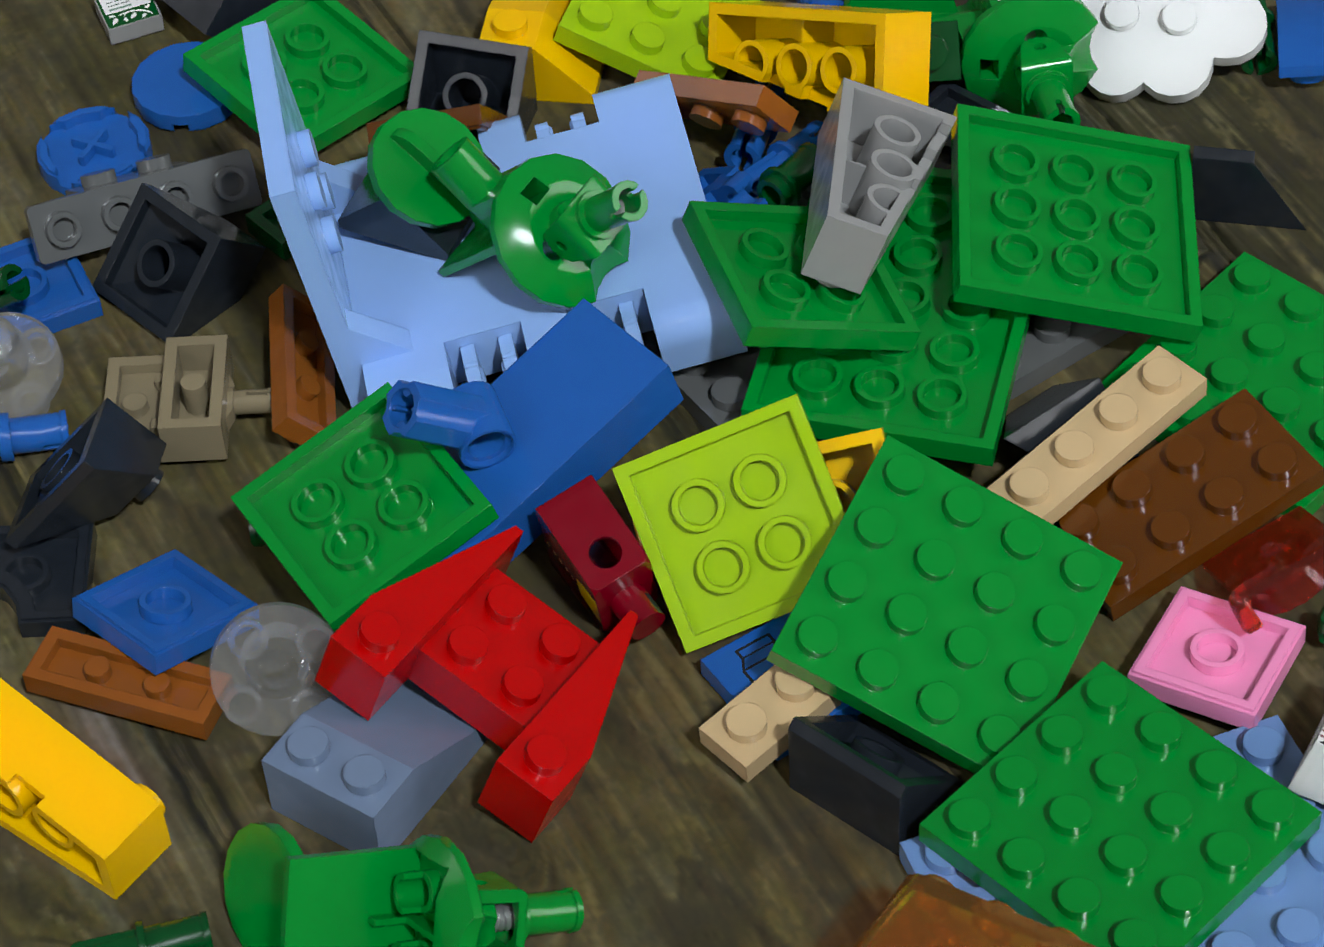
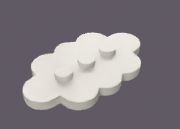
(1169, 45)

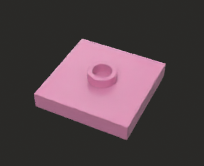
(1211, 665)

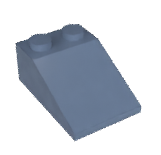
(369, 778)

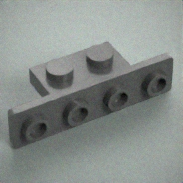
(95, 211)

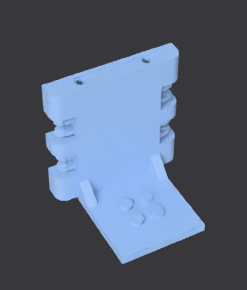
(401, 320)

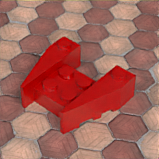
(492, 661)

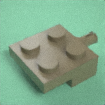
(185, 395)

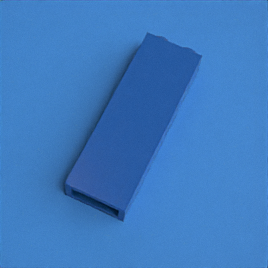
(575, 412)

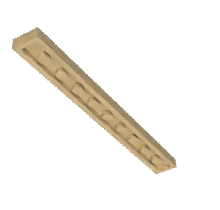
(1045, 482)

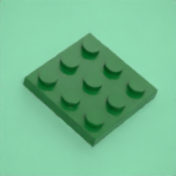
(330, 57)
(756, 270)
(361, 509)

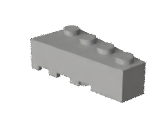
(865, 180)

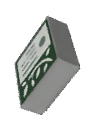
(128, 18)

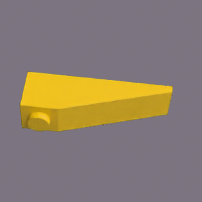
(558, 70)

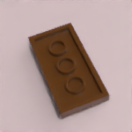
(1192, 498)

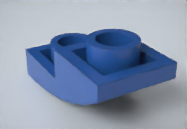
(1300, 40)

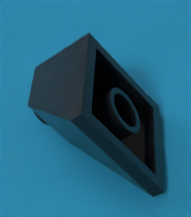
(176, 264)
(89, 476)

